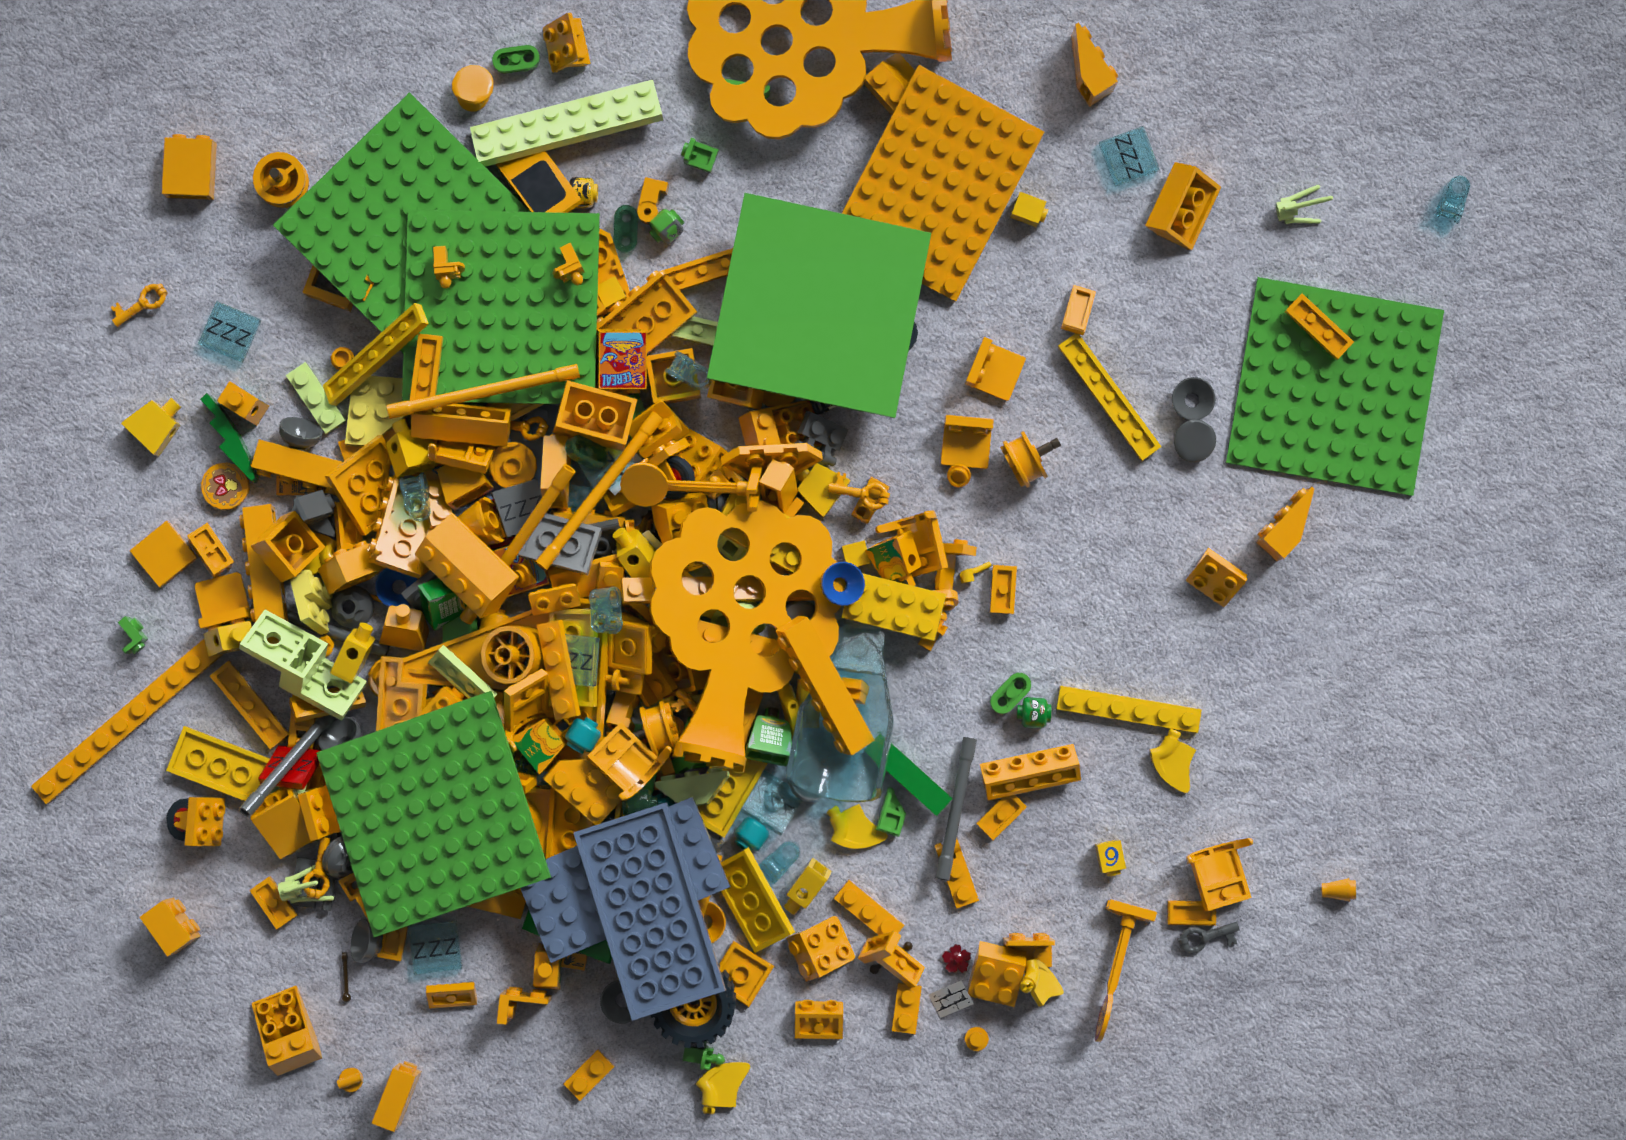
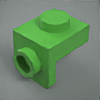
(699, 155)
(134, 631)

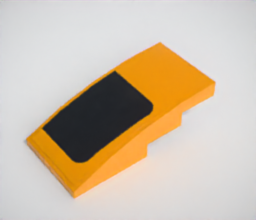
(540, 184)

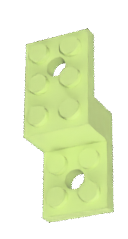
(301, 663)

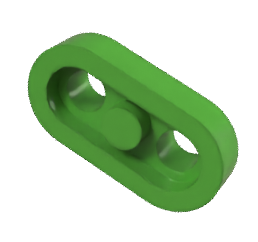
(516, 59)
(1010, 693)

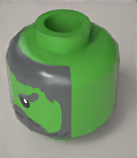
(666, 226)

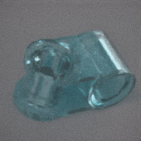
(1451, 203)
(685, 369)
(415, 492)
(606, 607)
(779, 861)

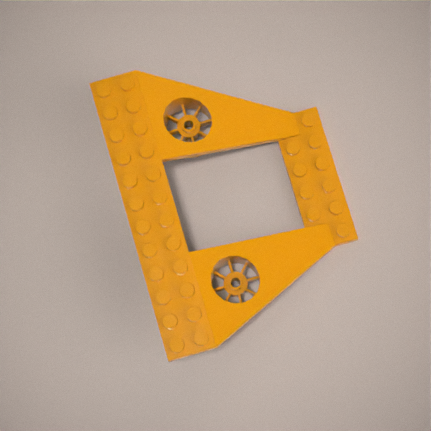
(405, 692)

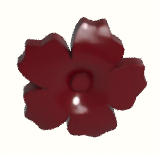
(956, 959)

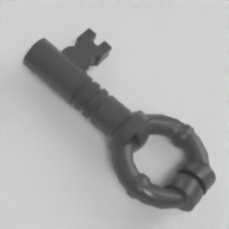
(1204, 936)

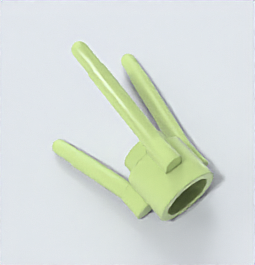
(1287, 210)
(291, 889)

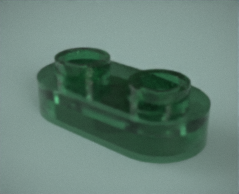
(625, 229)
(586, 452)

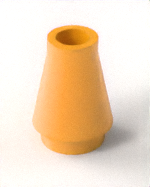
(1340, 890)

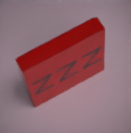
(299, 774)

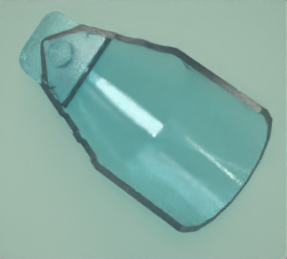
(813, 758)

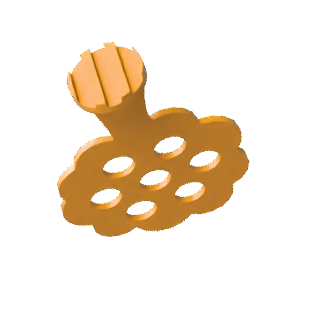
(911, 29)
(716, 726)

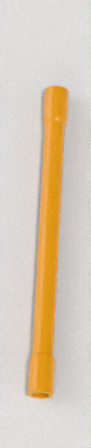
(408, 407)
(557, 485)
(553, 550)

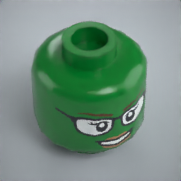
(1034, 712)

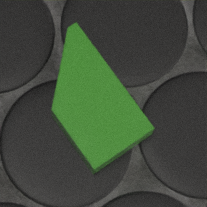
(891, 815)

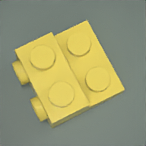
(312, 601)

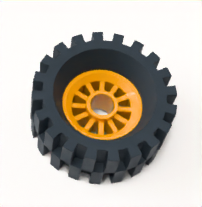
(699, 1027)

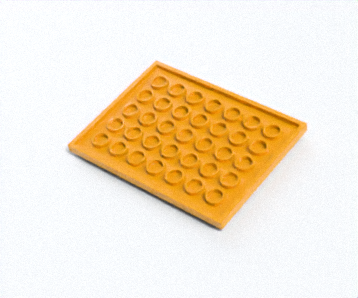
(946, 172)

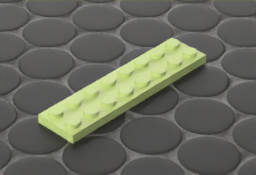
(566, 123)

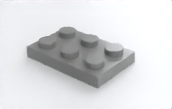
(575, 555)

